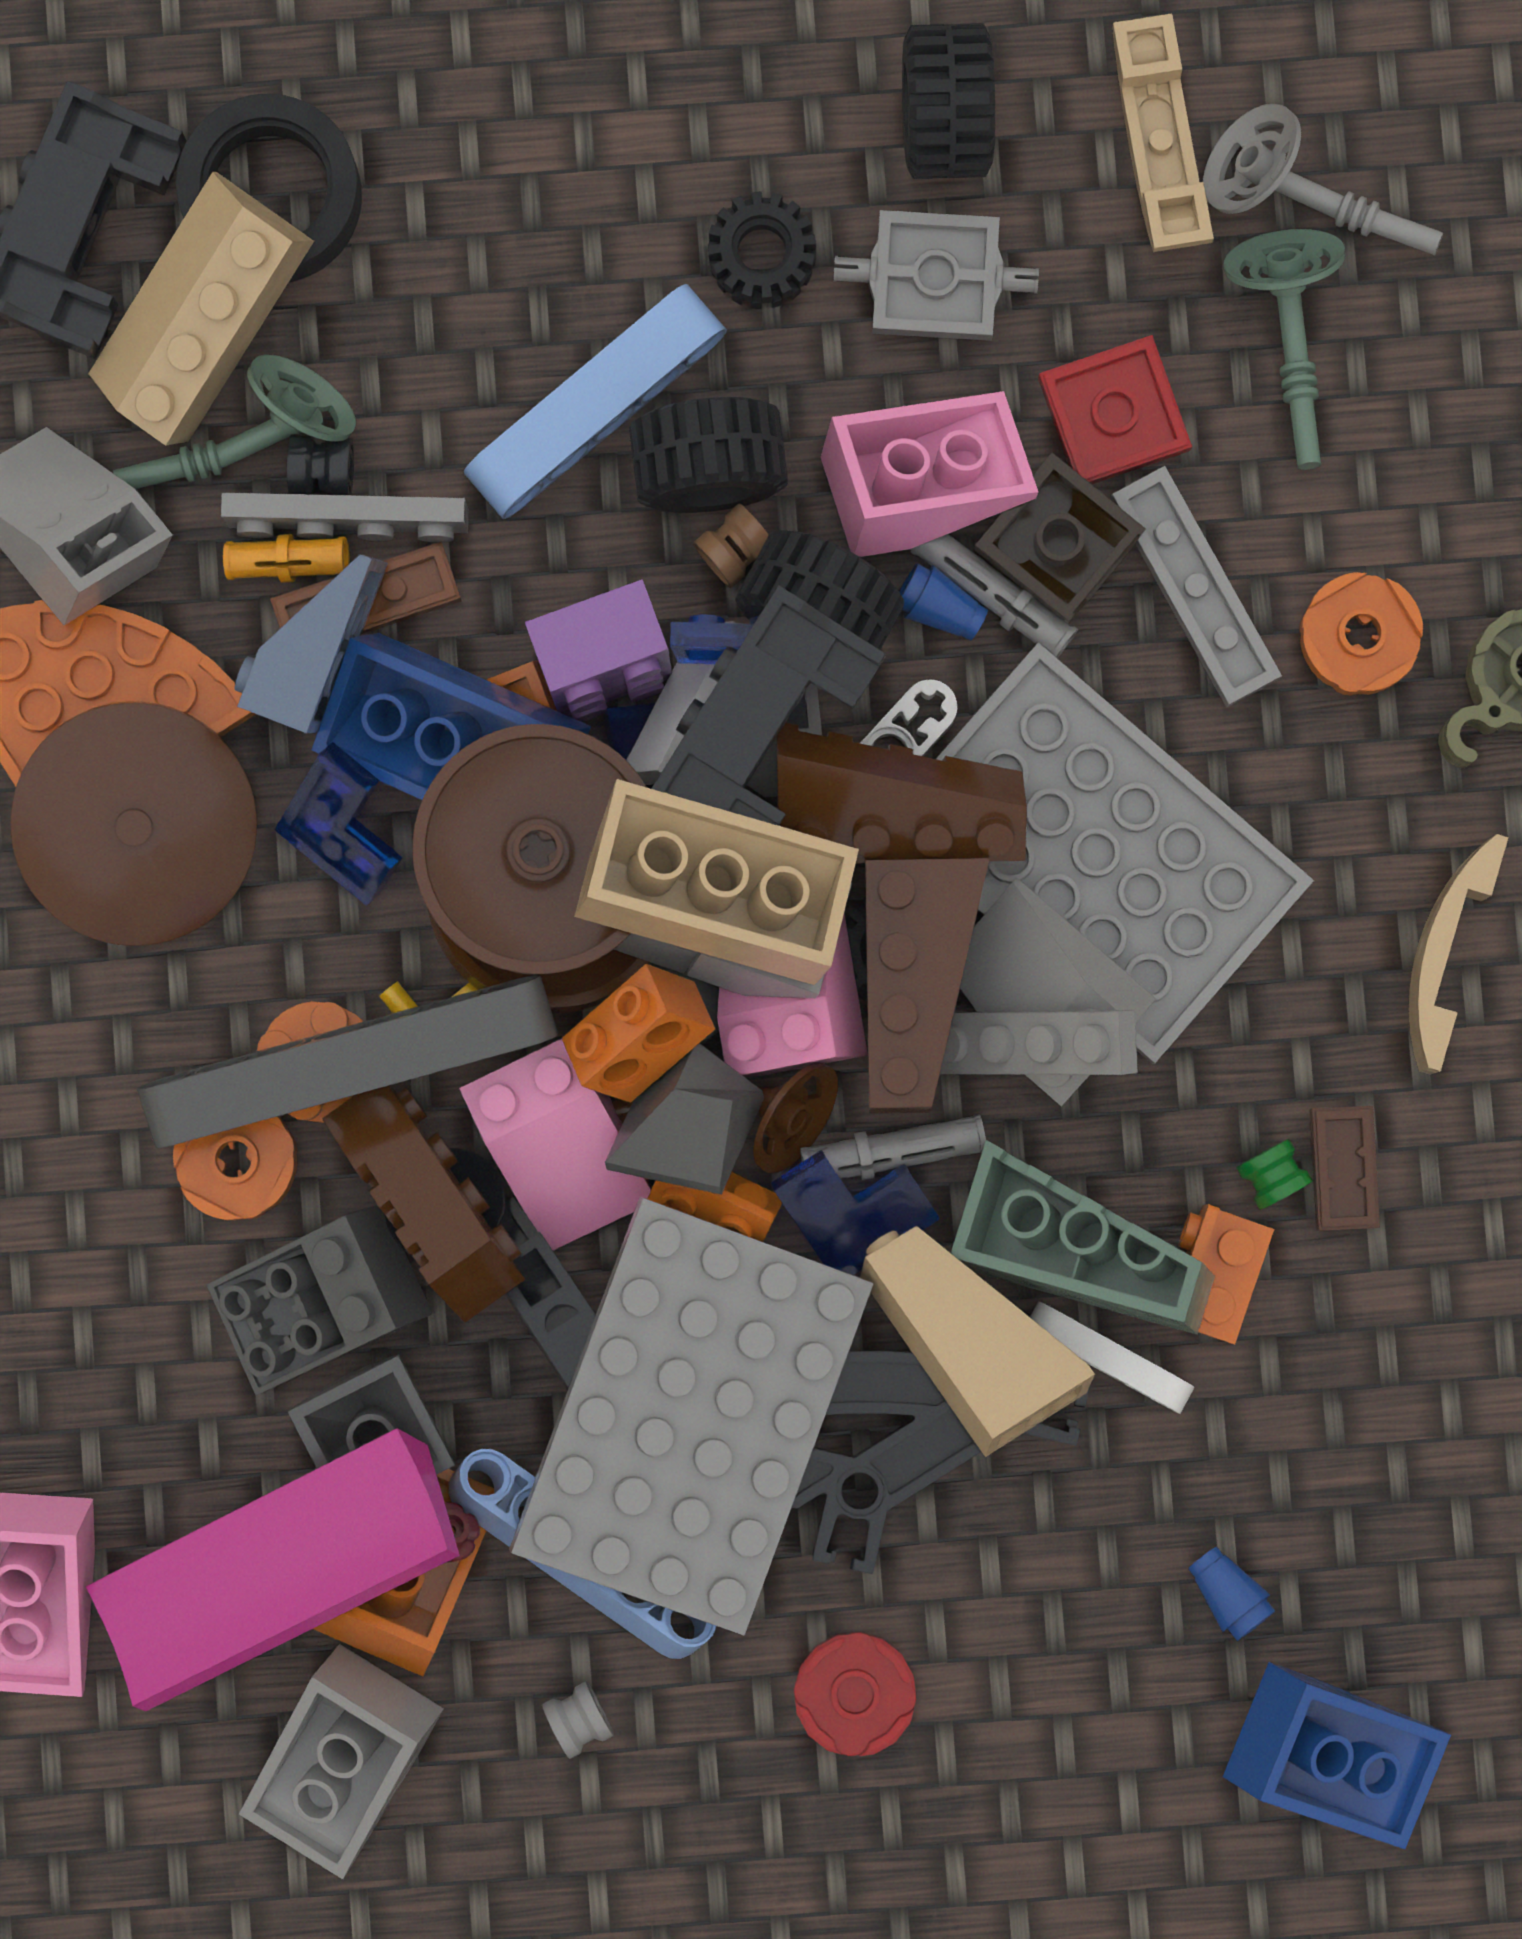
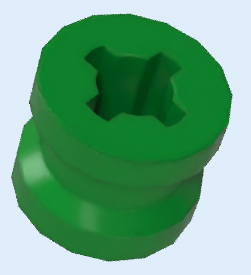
(1274, 1174)

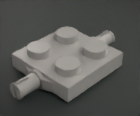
(936, 275)

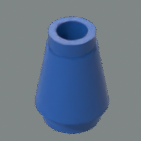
(940, 603)
(1231, 1594)

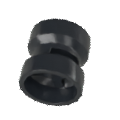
(320, 466)

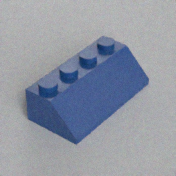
(413, 712)

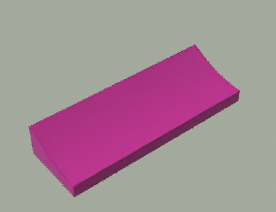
(276, 1568)

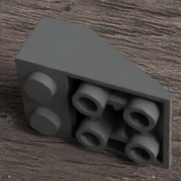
(318, 1299)

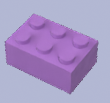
(601, 651)

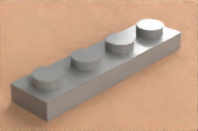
(371, 516)
(1197, 588)
(1042, 1043)

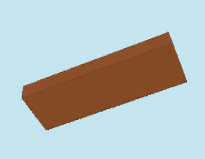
(409, 588)

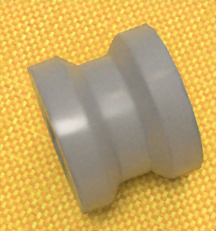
(577, 1719)

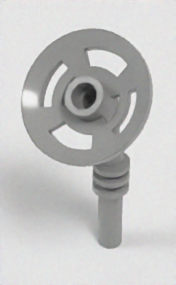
(1272, 173)

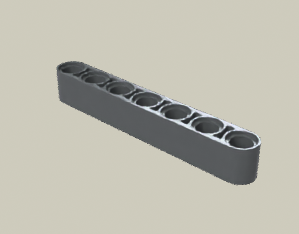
(348, 1061)

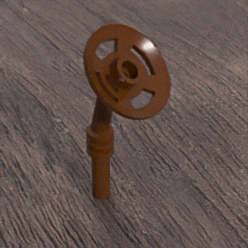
(784, 1114)

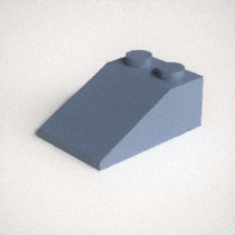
(301, 661)

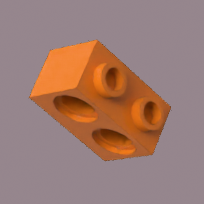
(638, 1033)

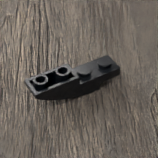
(547, 1297)

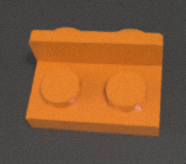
(740, 1208)
(1234, 1254)

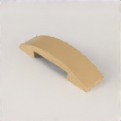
(1160, 133)
(1431, 1024)

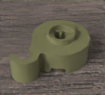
(1492, 687)

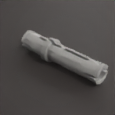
(998, 593)
(908, 1146)

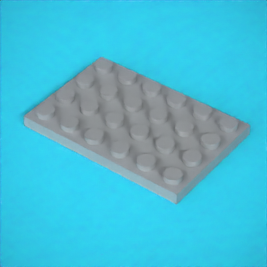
(1128, 844)
(691, 1416)

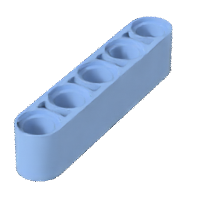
(595, 401)
(500, 1517)

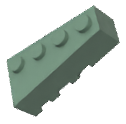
(1062, 1243)

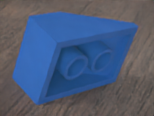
(1335, 1756)

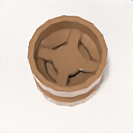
(743, 534)

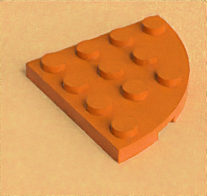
(94, 661)

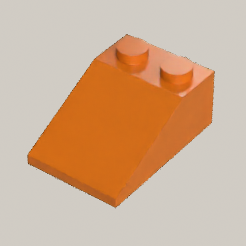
(409, 1619)

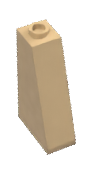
(973, 1342)

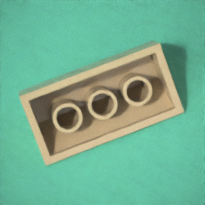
(198, 311)
(717, 883)

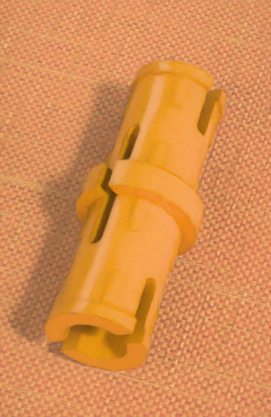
(285, 558)

